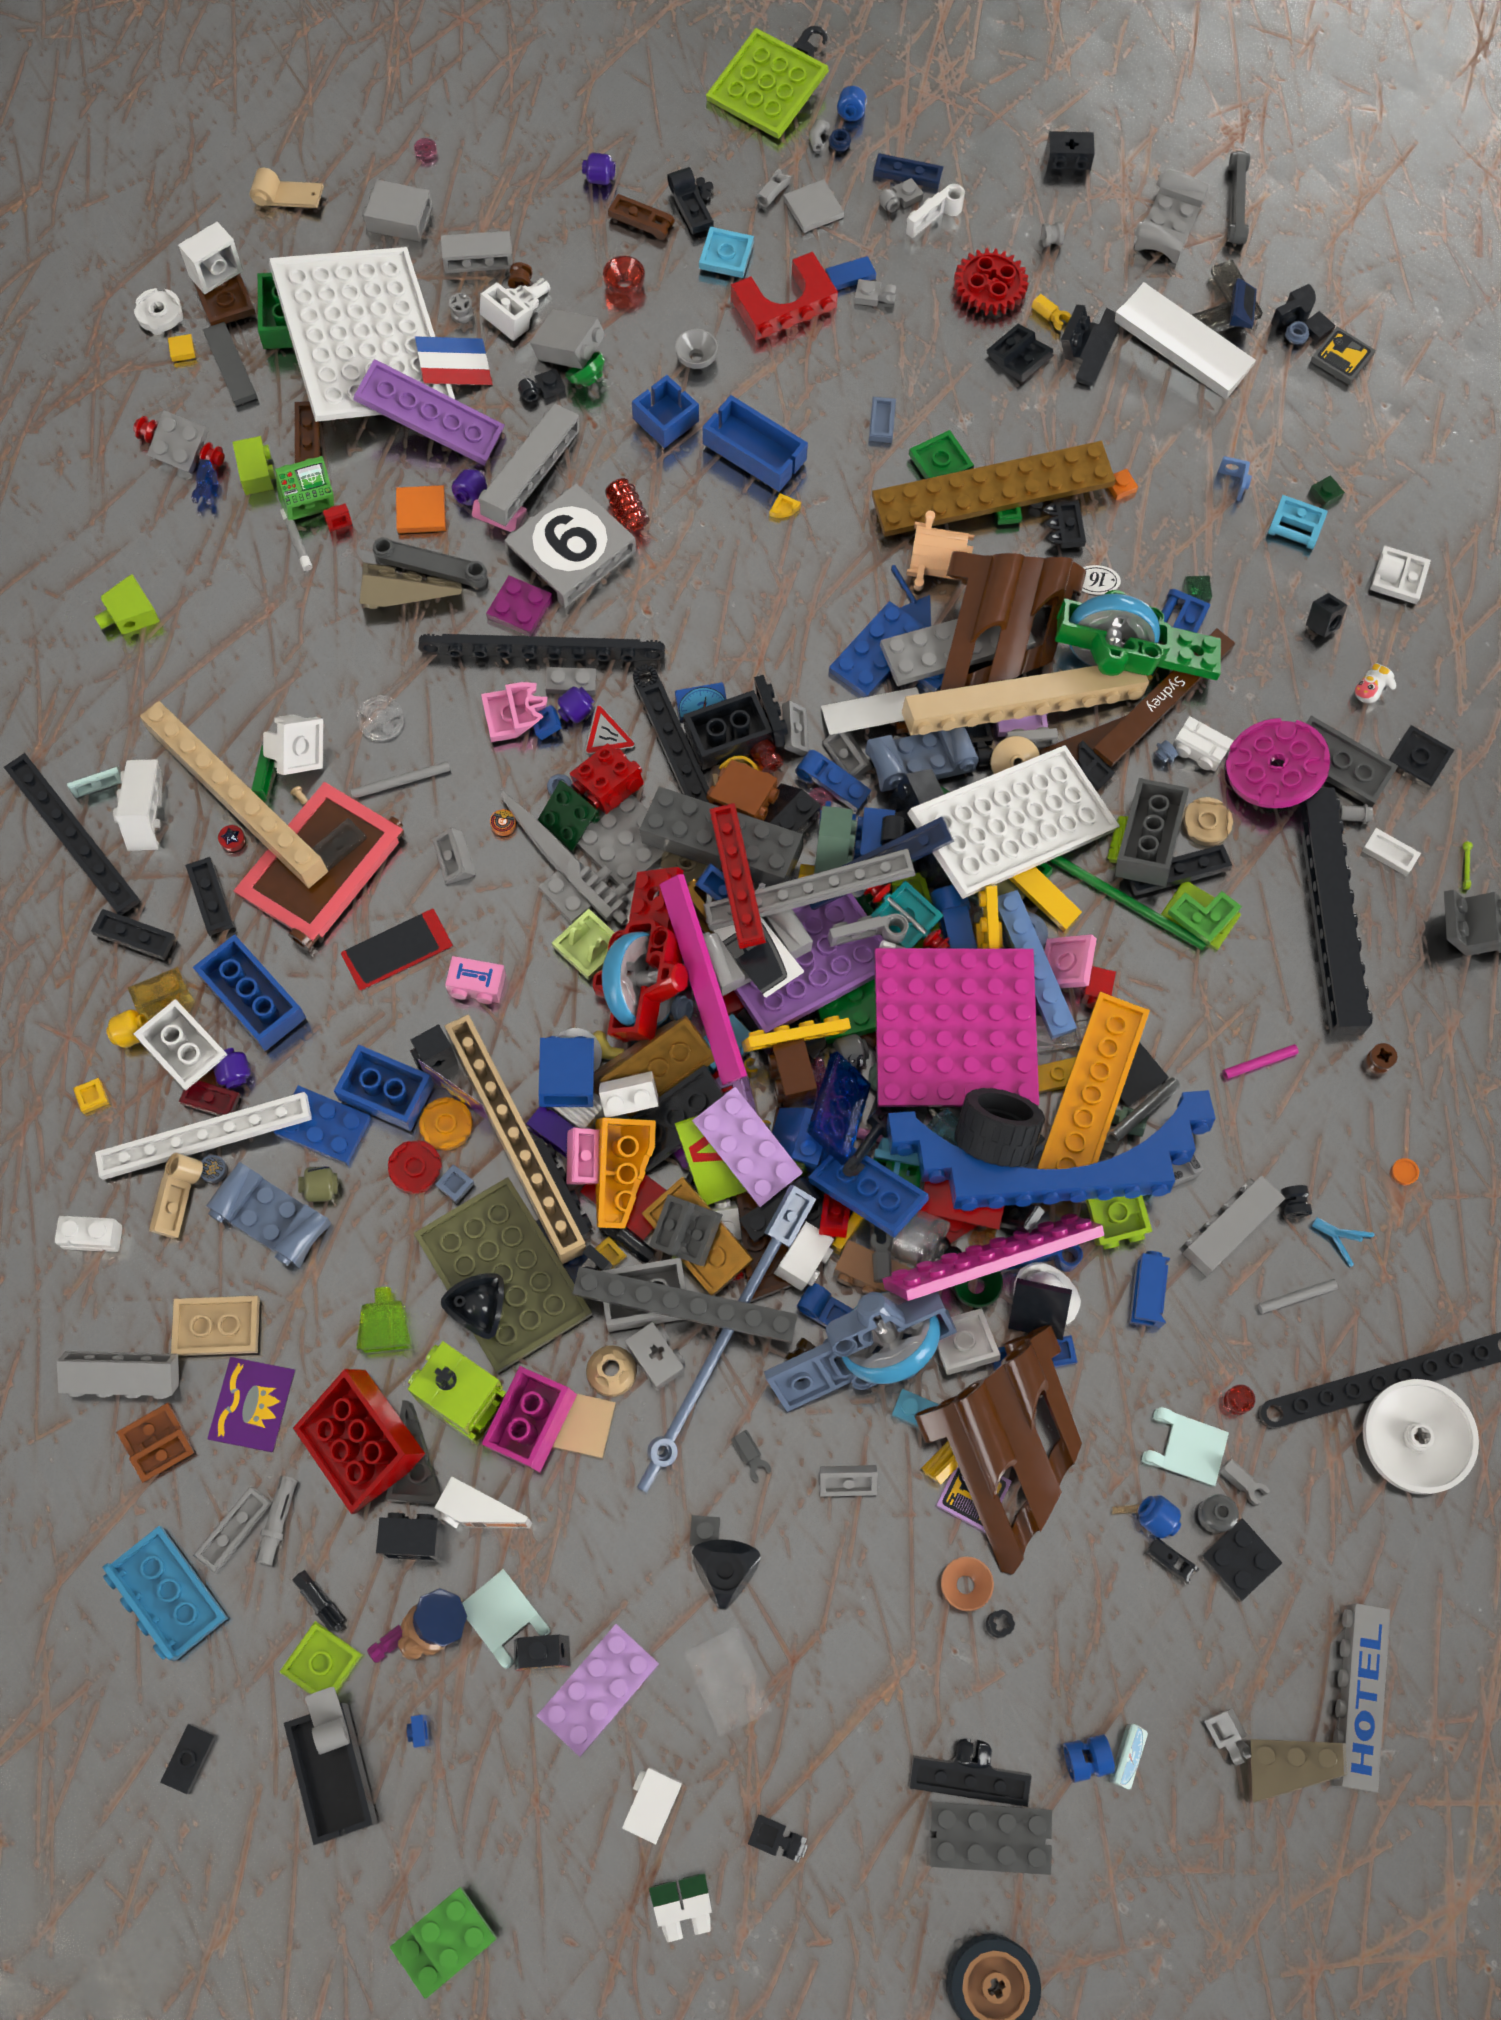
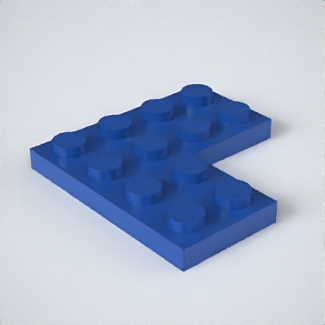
(863, 662)

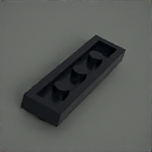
(1190, 868)
(569, 1197)

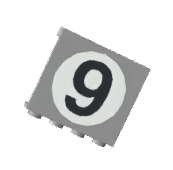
(572, 543)

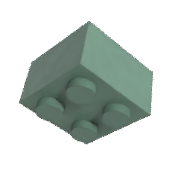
(835, 838)

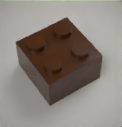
(792, 1074)

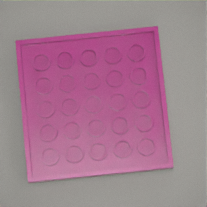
(954, 1024)

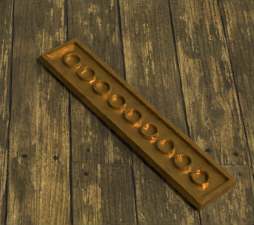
(994, 487)

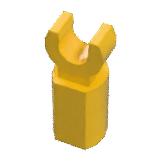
(1050, 311)

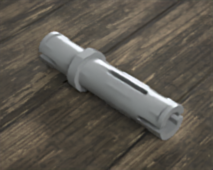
(274, 1526)

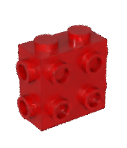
(607, 778)

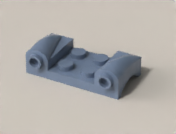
(944, 751)
(267, 1215)

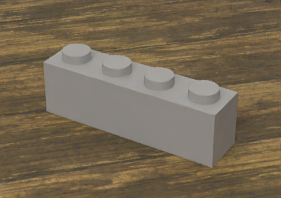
(1233, 1226)
(118, 1374)

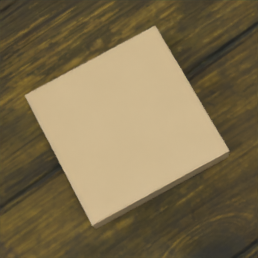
(586, 1426)

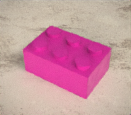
(529, 1419)

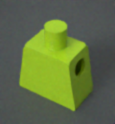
(126, 607)

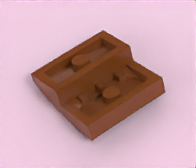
(155, 1442)

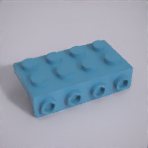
(164, 1594)

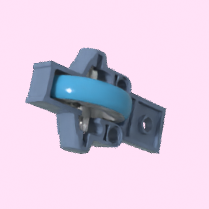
(857, 1339)

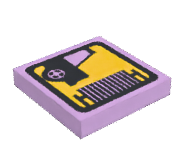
(958, 1502)

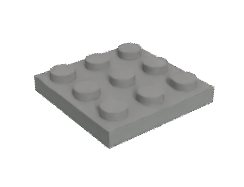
(618, 843)

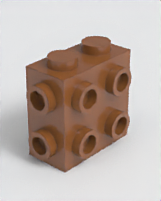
(746, 787)

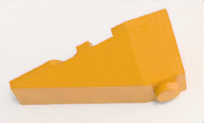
(623, 1157)

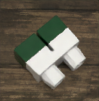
(669, 1910)

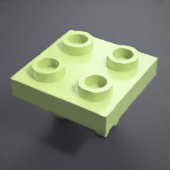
(585, 943)

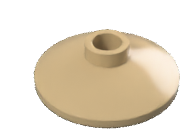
(1010, 749)

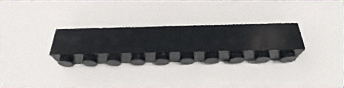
(1334, 914)

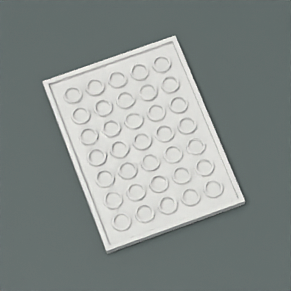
(345, 315)

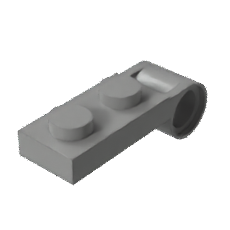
(868, 927)

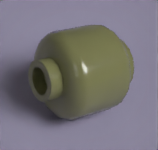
(318, 1184)

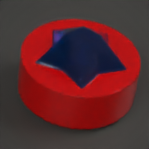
(231, 838)

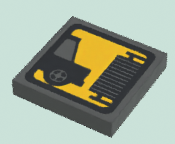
(1343, 355)

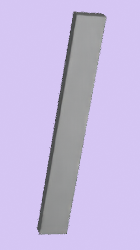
(818, 887)

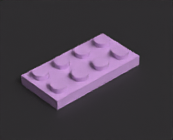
(747, 1146)
(597, 1690)

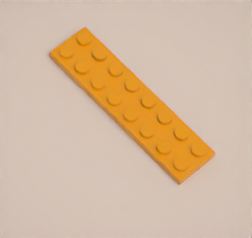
(1094, 1084)

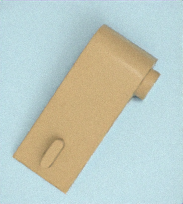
(271, 191)

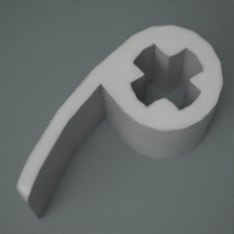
(328, 1720)

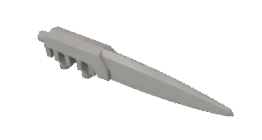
(581, 877)

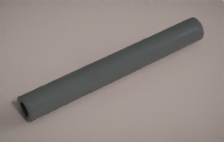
(1143, 1110)

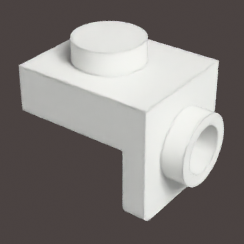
(730, 1215)

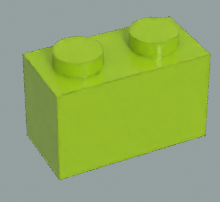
(253, 465)

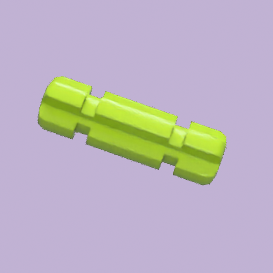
(1117, 839)

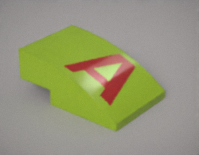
(709, 1172)

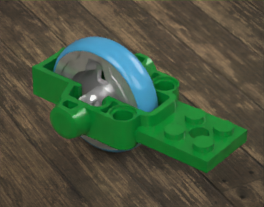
(1096, 635)

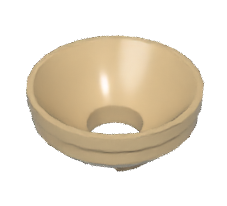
(611, 1385)

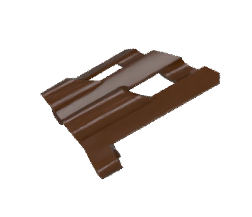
(1007, 593)
(995, 1429)

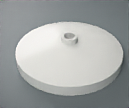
(1445, 1433)

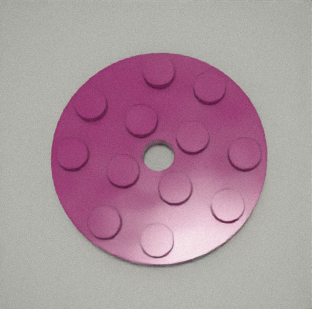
(1270, 786)

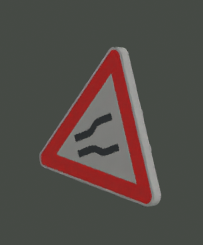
(606, 730)

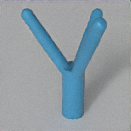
(1334, 1232)

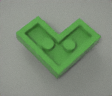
(1202, 921)

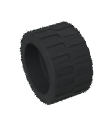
(999, 1127)

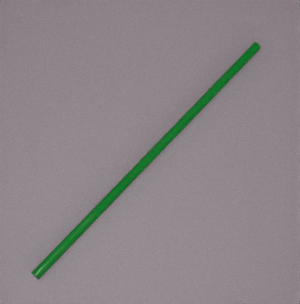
(1124, 899)

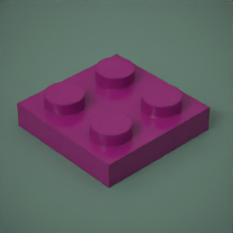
(519, 606)

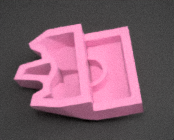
(512, 710)

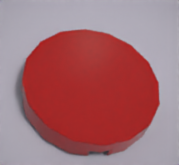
(414, 1167)

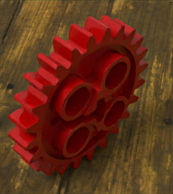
(991, 281)

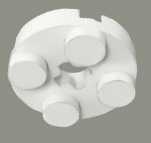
(160, 321)

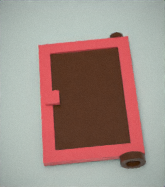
(315, 909)

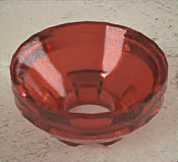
(623, 269)

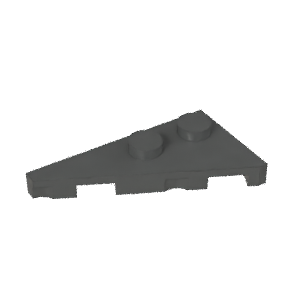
(420, 1482)

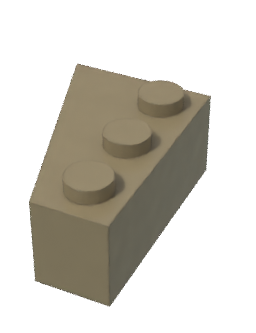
(1293, 1765)

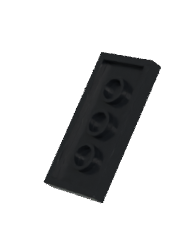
(678, 1104)

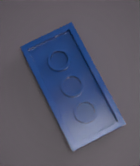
(873, 1193)

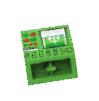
(304, 488)

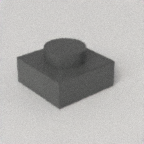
(704, 1529)

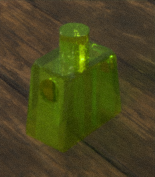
(384, 1325)

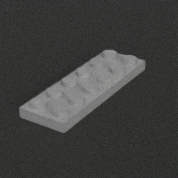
(926, 651)

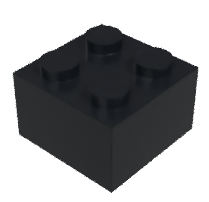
(410, 1538)

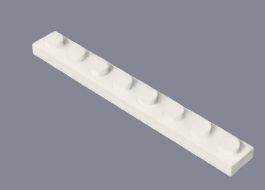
(203, 1135)

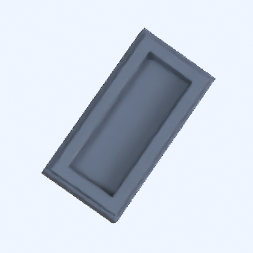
(882, 419)

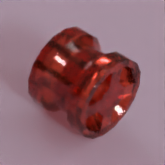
(1243, 1396)

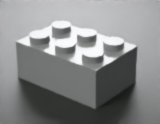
(661, 1272)

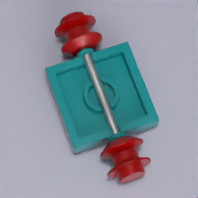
(915, 908)

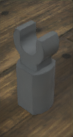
(881, 1258)
(750, 1453)

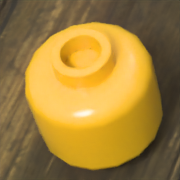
(123, 1026)

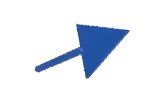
(918, 609)

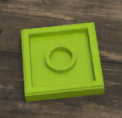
(320, 1661)

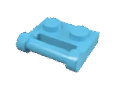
(1299, 515)

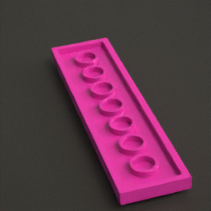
(992, 1257)

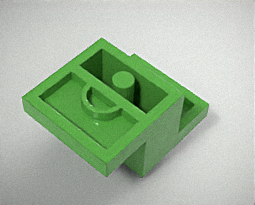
(443, 1942)

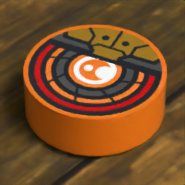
(503, 822)

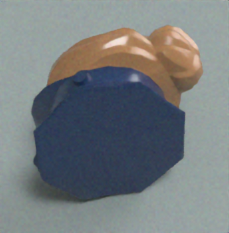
(432, 1624)

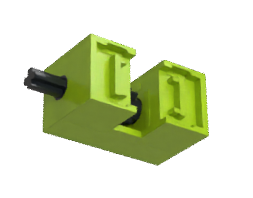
(457, 1392)

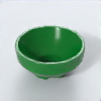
(590, 373)

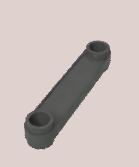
(1239, 165)
(430, 562)

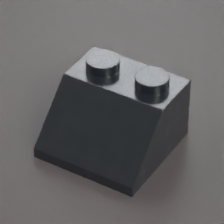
(793, 809)

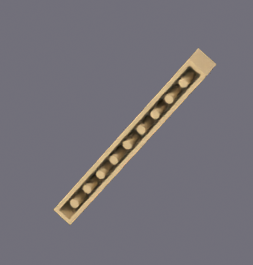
(1018, 698)
(234, 794)
(515, 1139)

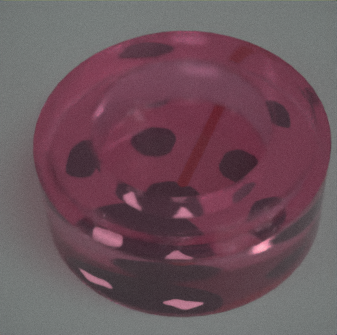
(425, 149)

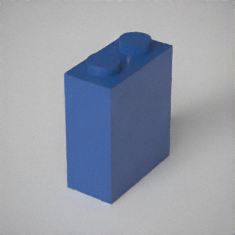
(566, 1072)

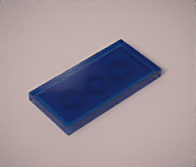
(839, 1108)

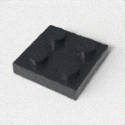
(1241, 1560)

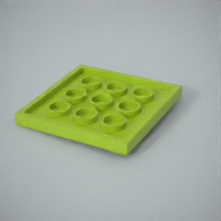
(767, 83)

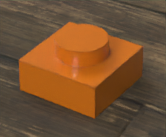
(1124, 485)

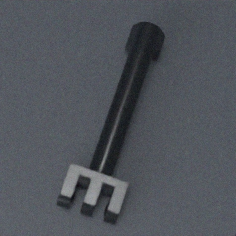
(854, 1163)

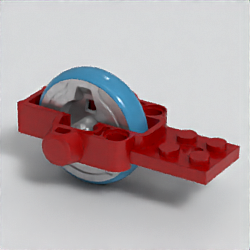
(642, 997)

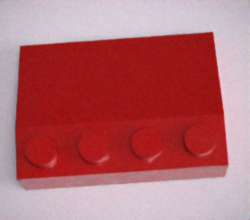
(358, 1439)

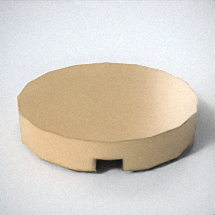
(1207, 821)

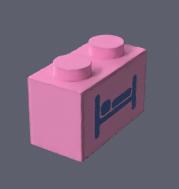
(475, 980)

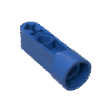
(956, 918)

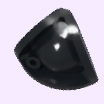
(476, 1303)
(725, 1568)

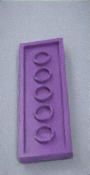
(428, 412)

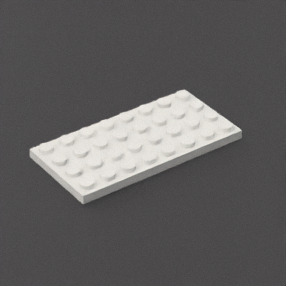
(1016, 820)

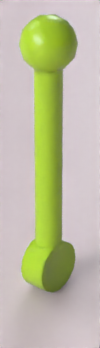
(1467, 846)

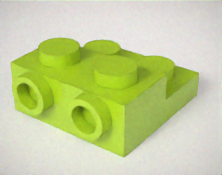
(1120, 1219)

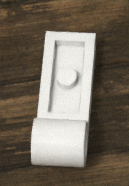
(947, 201)

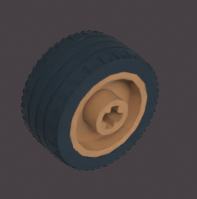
(988, 1959)

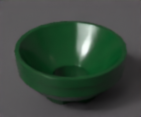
(992, 1289)

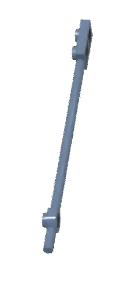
(783, 1230)

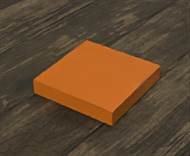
(420, 509)

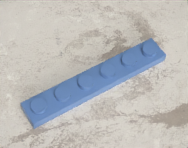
(1047, 990)

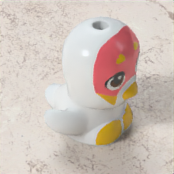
(1372, 685)

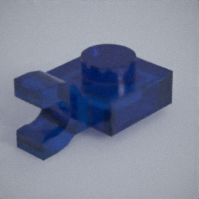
(205, 479)

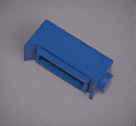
(1150, 1289)

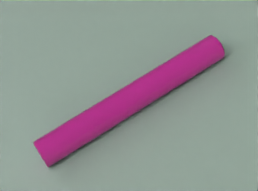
(1260, 1061)

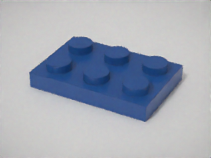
(333, 1128)

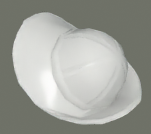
(1047, 1274)

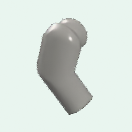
(815, 133)

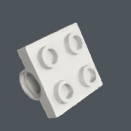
(1400, 574)

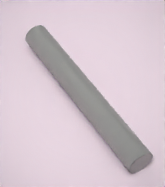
(1297, 1296)

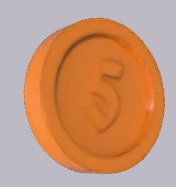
(1405, 1171)

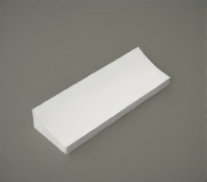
(1184, 340)

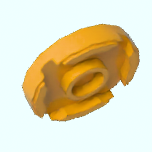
(446, 1123)

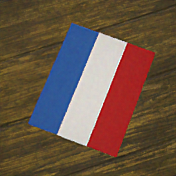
(453, 360)

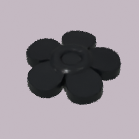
(704, 188)

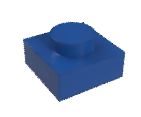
(548, 724)
(417, 1731)

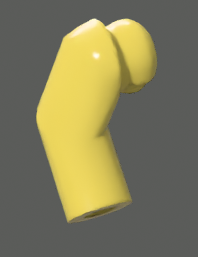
(607, 1051)

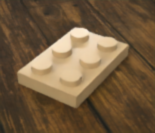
(215, 1325)

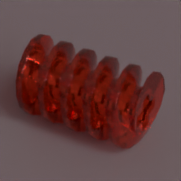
(626, 505)

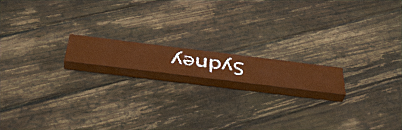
(1151, 709)

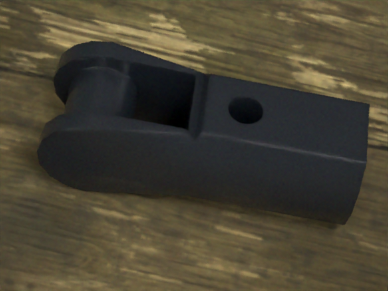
(1168, 1558)

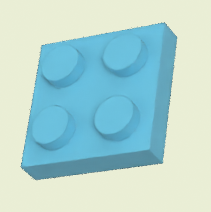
(726, 252)

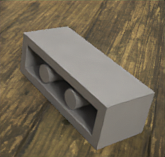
(476, 251)

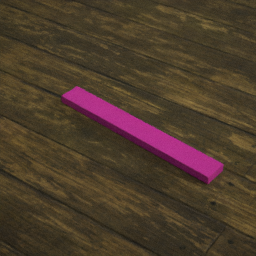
(703, 980)

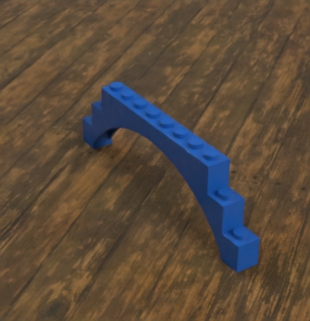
(1133, 1173)

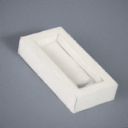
(1391, 852)

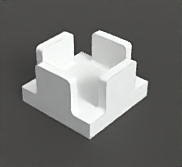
(296, 744)

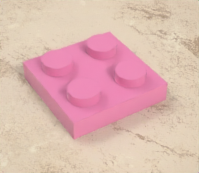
(1071, 959)

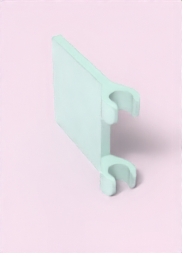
(1191, 1449)
(499, 1613)

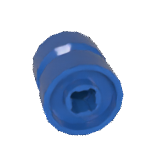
(1098, 1754)

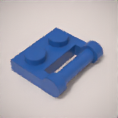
(1191, 614)

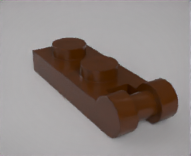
(641, 216)

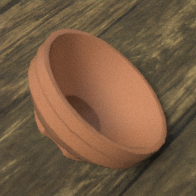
(981, 1578)

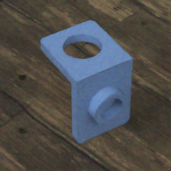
(1241, 472)

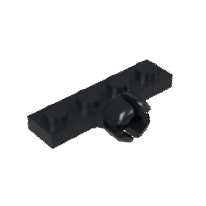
(970, 1776)

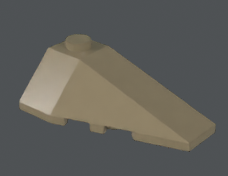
(386, 587)

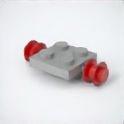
(178, 441)

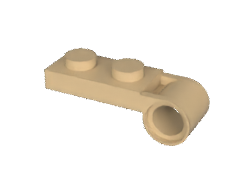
(173, 1194)

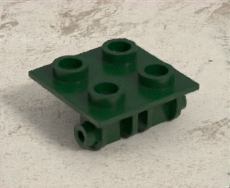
(568, 815)

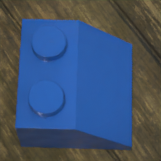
(792, 1134)

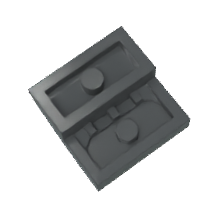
(685, 1230)

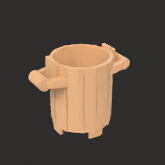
(934, 550)

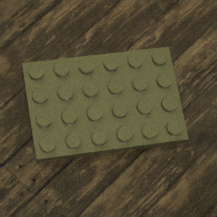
(502, 1238)

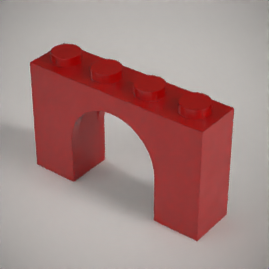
(767, 317)

